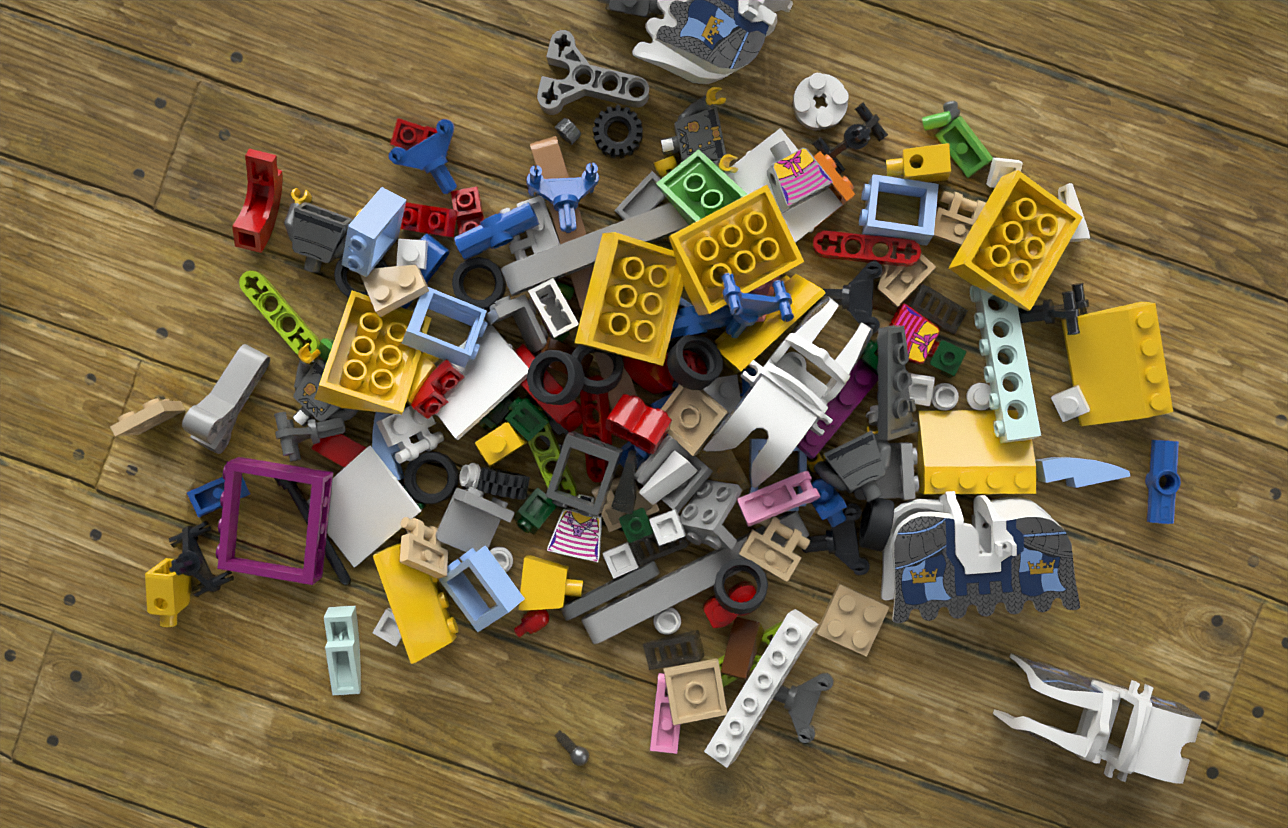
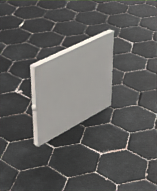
(753, 175)
(486, 383)
(366, 506)

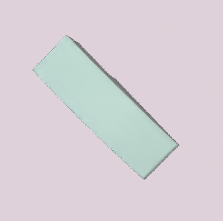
(343, 650)

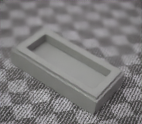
(642, 198)

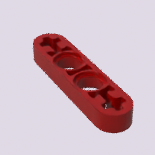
(867, 243)
(592, 428)

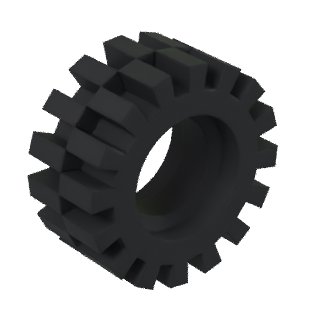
(611, 116)
(503, 483)

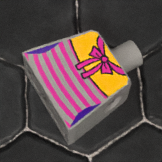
(795, 176)

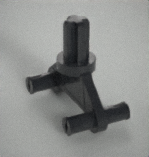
(855, 136)
(858, 295)
(1073, 306)
(842, 541)
(193, 562)

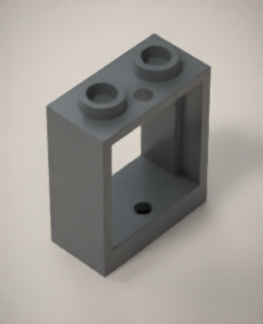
(592, 447)

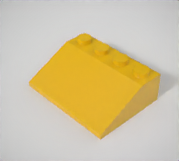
(737, 239)
(1016, 241)
(631, 299)
(756, 338)
(368, 361)
(1119, 364)
(966, 457)
(416, 605)

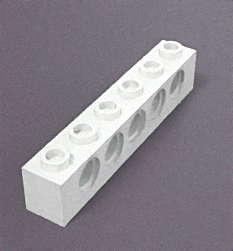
(761, 687)

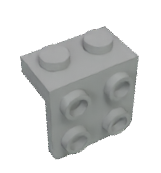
(524, 316)
(899, 477)
(682, 494)
(706, 513)
(471, 520)

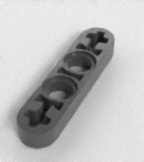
(609, 590)

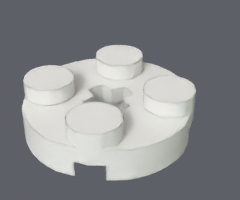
(818, 86)

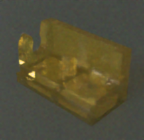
(724, 467)

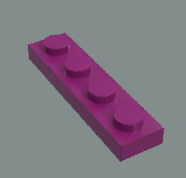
(839, 408)

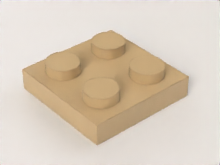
(153, 414)
(693, 417)
(852, 619)
(695, 691)

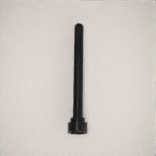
(303, 508)

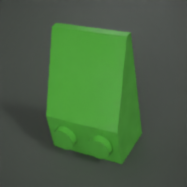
(698, 188)

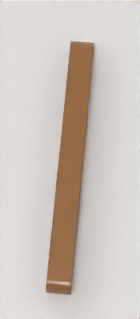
(550, 159)

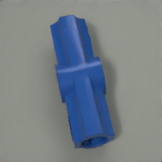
(496, 231)
(689, 322)
(1162, 500)

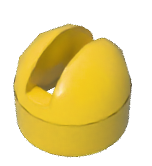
(665, 164)

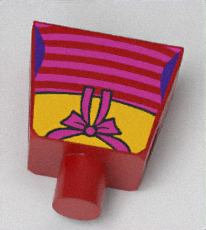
(919, 333)

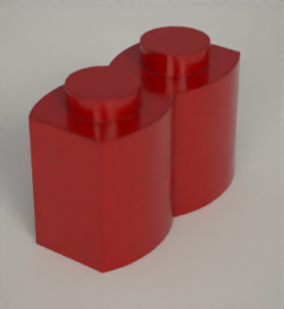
(638, 423)
(719, 616)

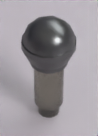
(578, 754)

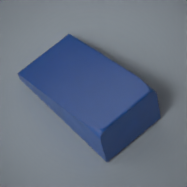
(207, 497)

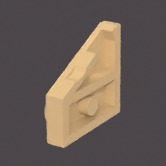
(900, 282)
(394, 287)

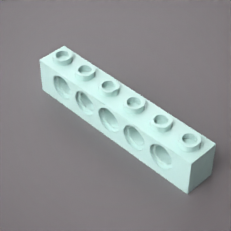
(1016, 371)

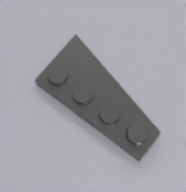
(893, 396)

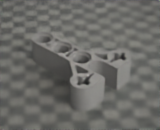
(570, 90)
(216, 414)

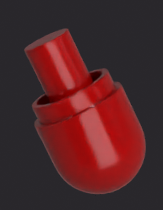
(532, 622)

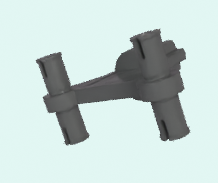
(291, 436)
(802, 702)

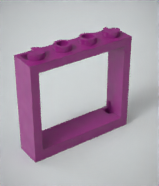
(317, 520)

